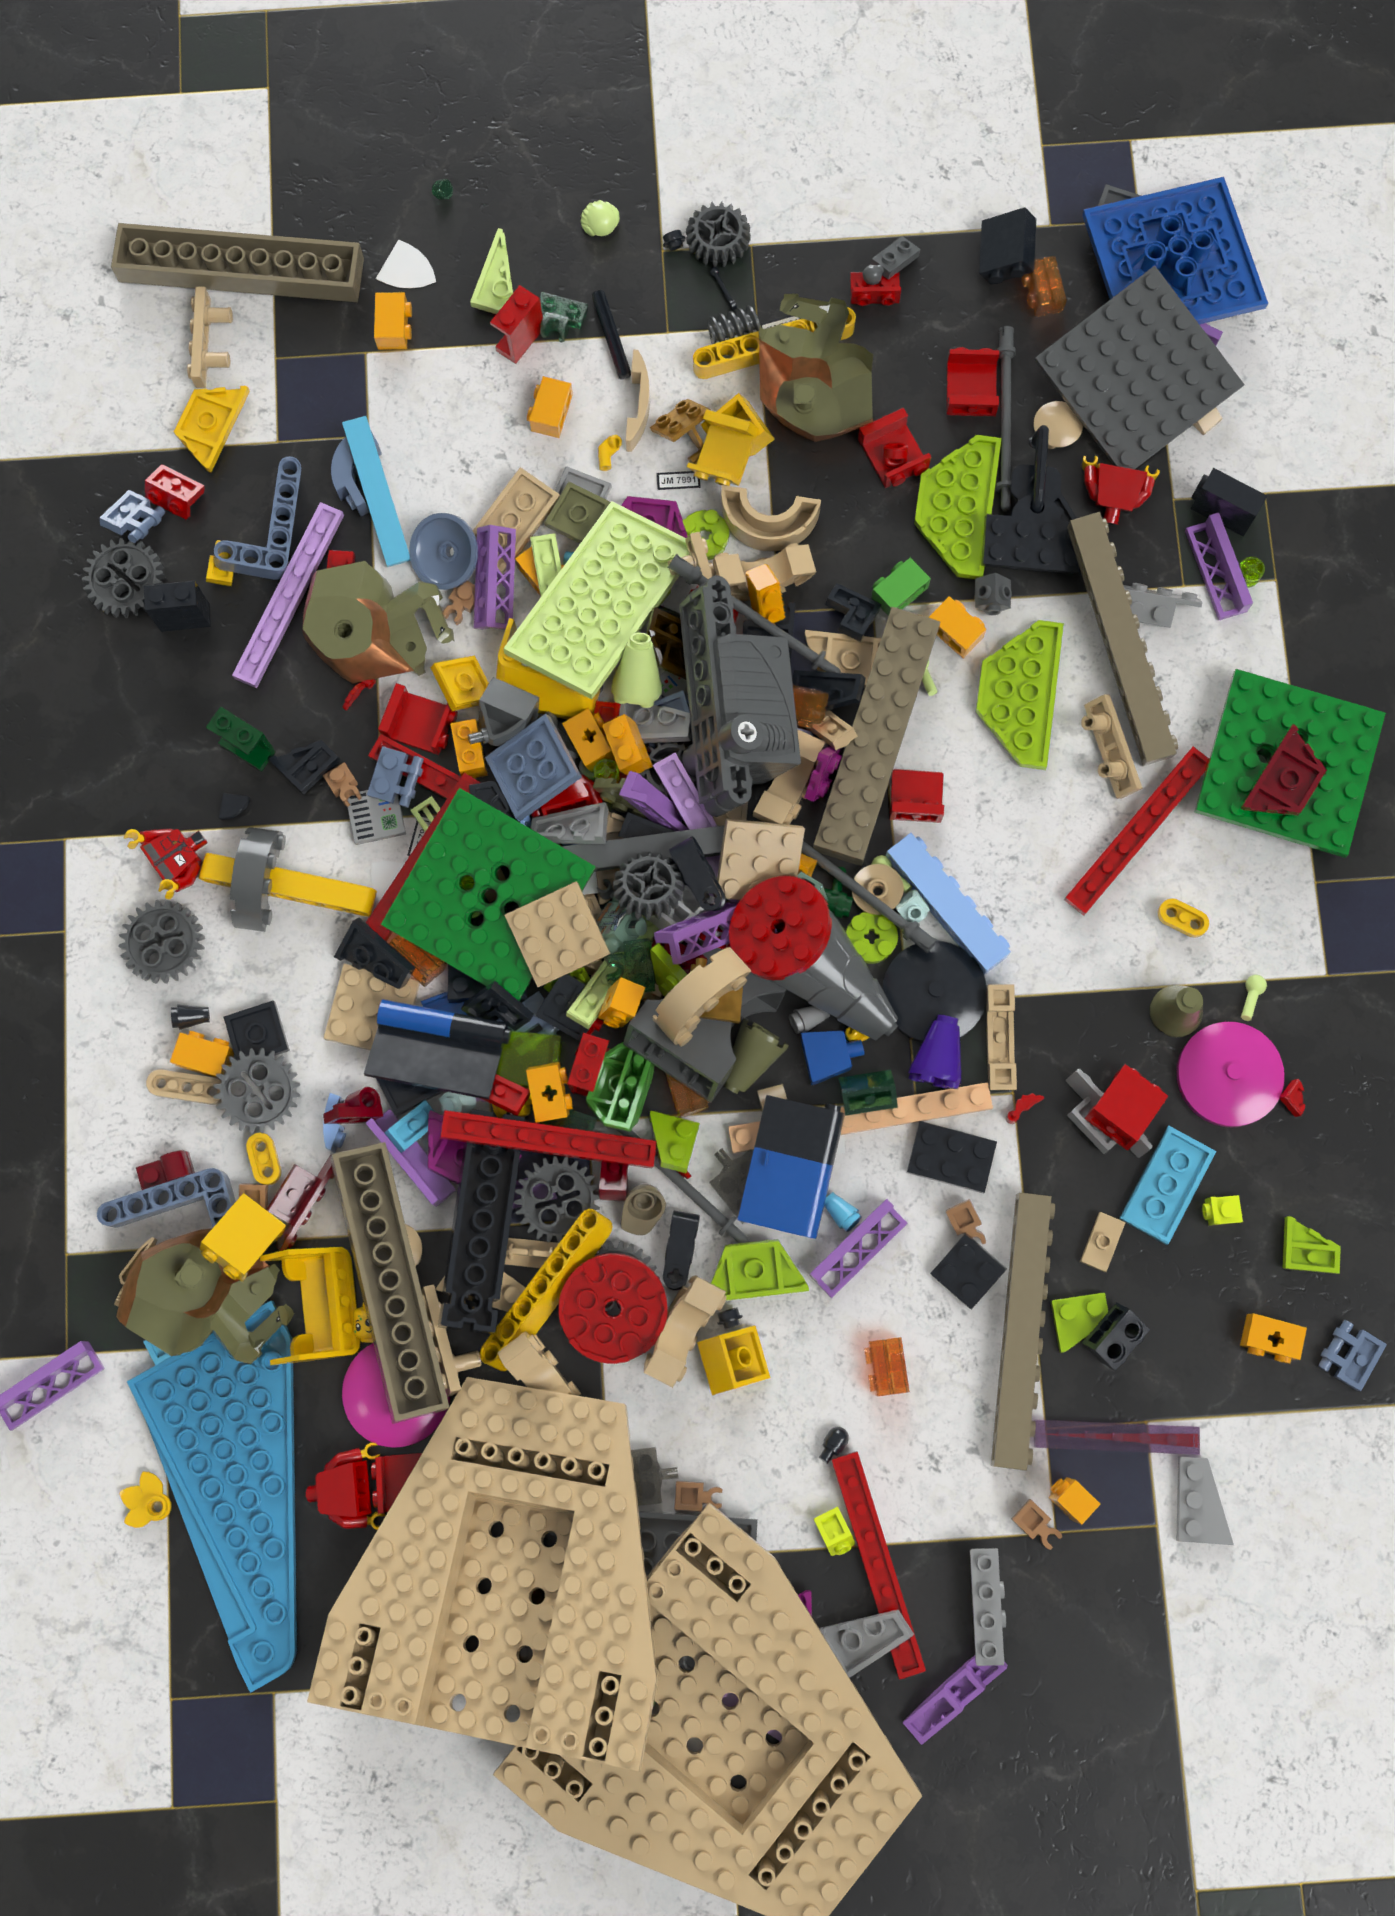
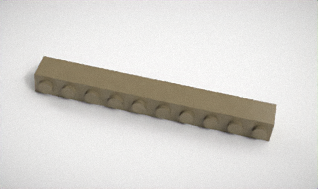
(1121, 638)
(1021, 1332)

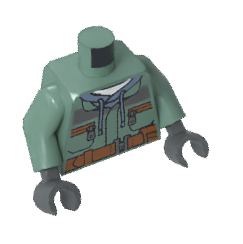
(616, 923)

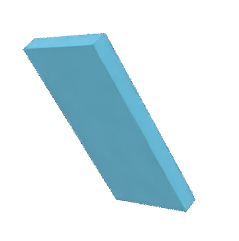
(1167, 1185)

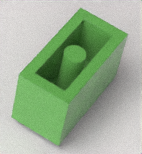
(901, 586)

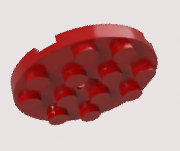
(805, 930)
(607, 1336)

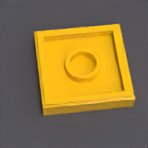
(461, 681)

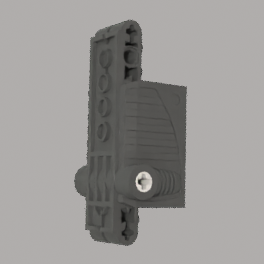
(736, 701)

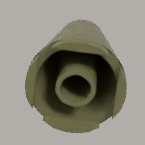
(1177, 1010)
(754, 1053)

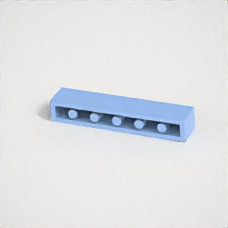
(947, 903)

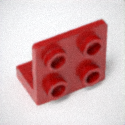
(917, 796)

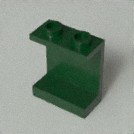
(241, 739)

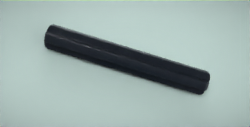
(611, 334)

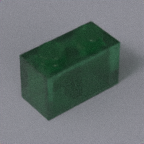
(868, 1092)

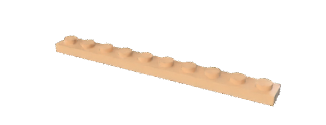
(910, 1110)

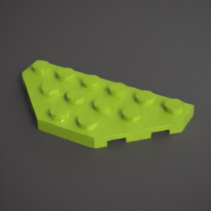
(955, 503)
(1020, 692)

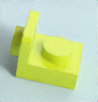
(1222, 1210)
(835, 1532)

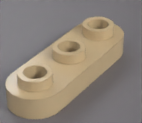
(175, 1086)

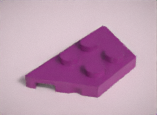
(662, 512)
(821, 780)
(443, 1154)

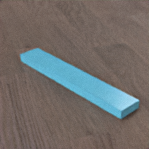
(376, 491)

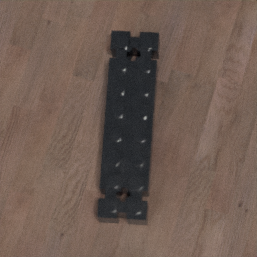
(479, 1234)

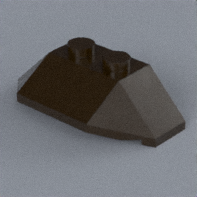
(667, 642)

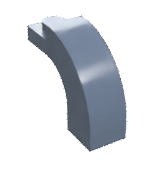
(344, 476)

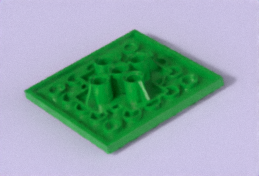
(1254, 724)
(438, 911)

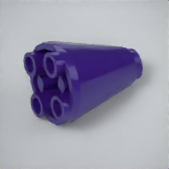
(939, 1055)

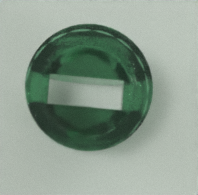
(442, 189)

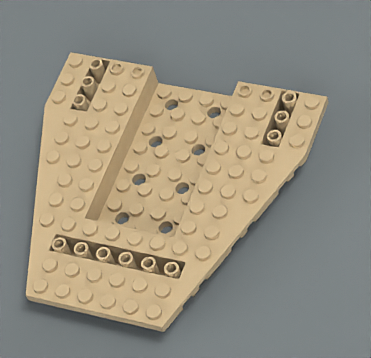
(414, 1597)
(810, 1803)

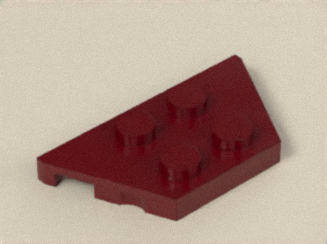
(1287, 778)

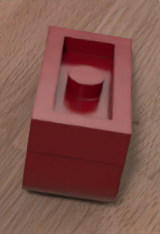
(358, 1108)
(168, 1168)
(613, 1182)

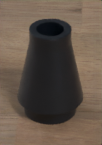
(187, 1016)

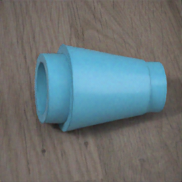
(842, 1212)

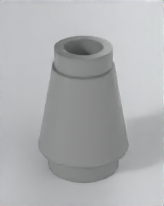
(807, 1018)

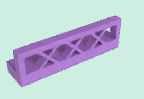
(1228, 566)
(486, 577)
(651, 802)
(692, 928)
(413, 1162)
(857, 1235)
(44, 1374)

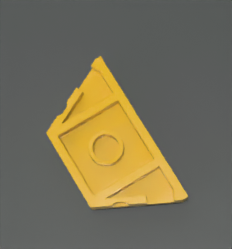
(209, 421)

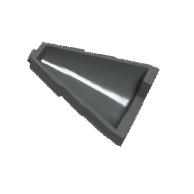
(844, 987)

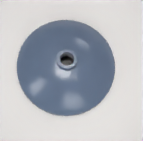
(431, 550)

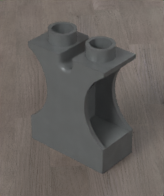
(708, 1056)

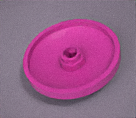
(1230, 1074)
(368, 1407)

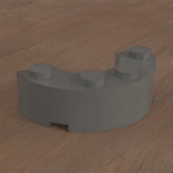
(251, 878)

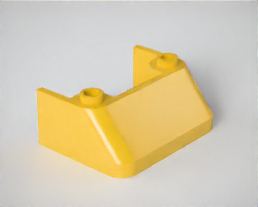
(552, 695)
(326, 1302)

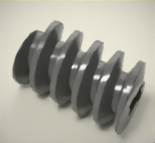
(733, 324)

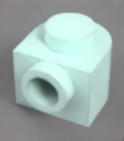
(913, 907)
(457, 1102)

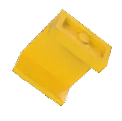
(725, 449)
(241, 1237)

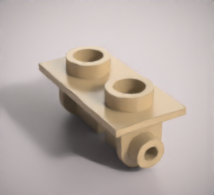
(528, 1252)

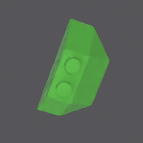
(621, 1088)

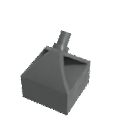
(504, 713)

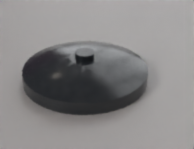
(933, 985)

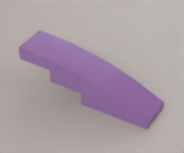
(950, 1698)

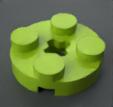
(709, 521)
(882, 947)

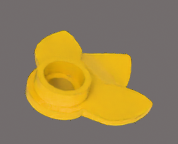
(142, 1500)

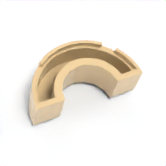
(765, 531)
(790, 566)
(782, 798)
(699, 993)
(685, 1316)
(532, 1365)

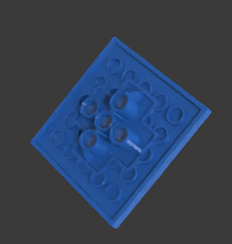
(1189, 238)

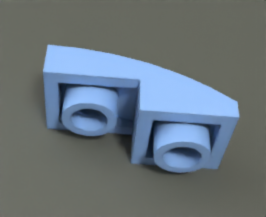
(333, 1133)

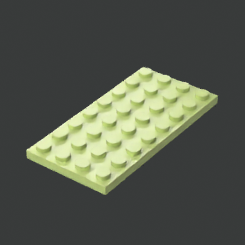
(598, 600)

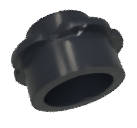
(673, 240)
(729, 1318)

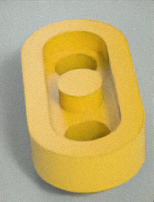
(1183, 916)
(264, 1159)

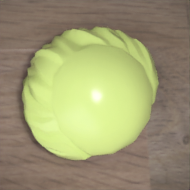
(599, 218)

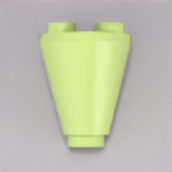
(637, 674)

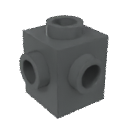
(993, 593)

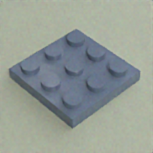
(533, 767)

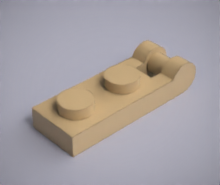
(834, 731)

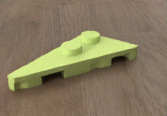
(495, 279)

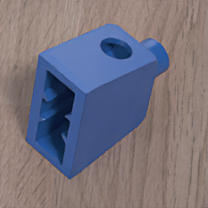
(828, 1054)

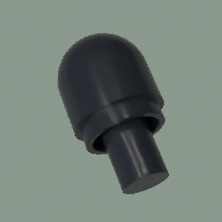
(834, 1443)

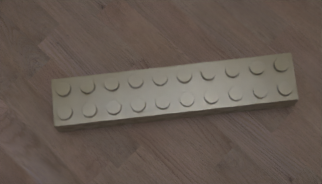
(237, 262)
(880, 732)
(389, 1283)

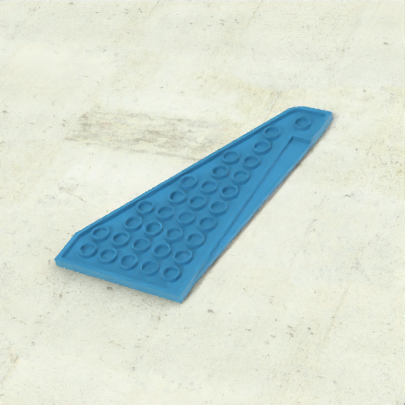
(231, 1467)

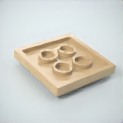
(756, 853)
(557, 934)
(357, 1005)

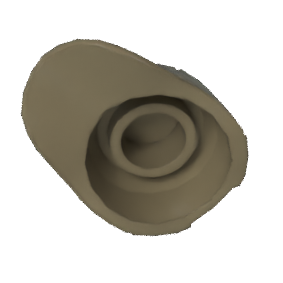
(642, 1209)

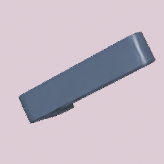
(277, 529)
(177, 1199)

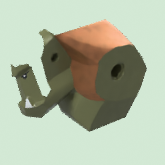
(810, 376)
(364, 628)
(181, 1298)

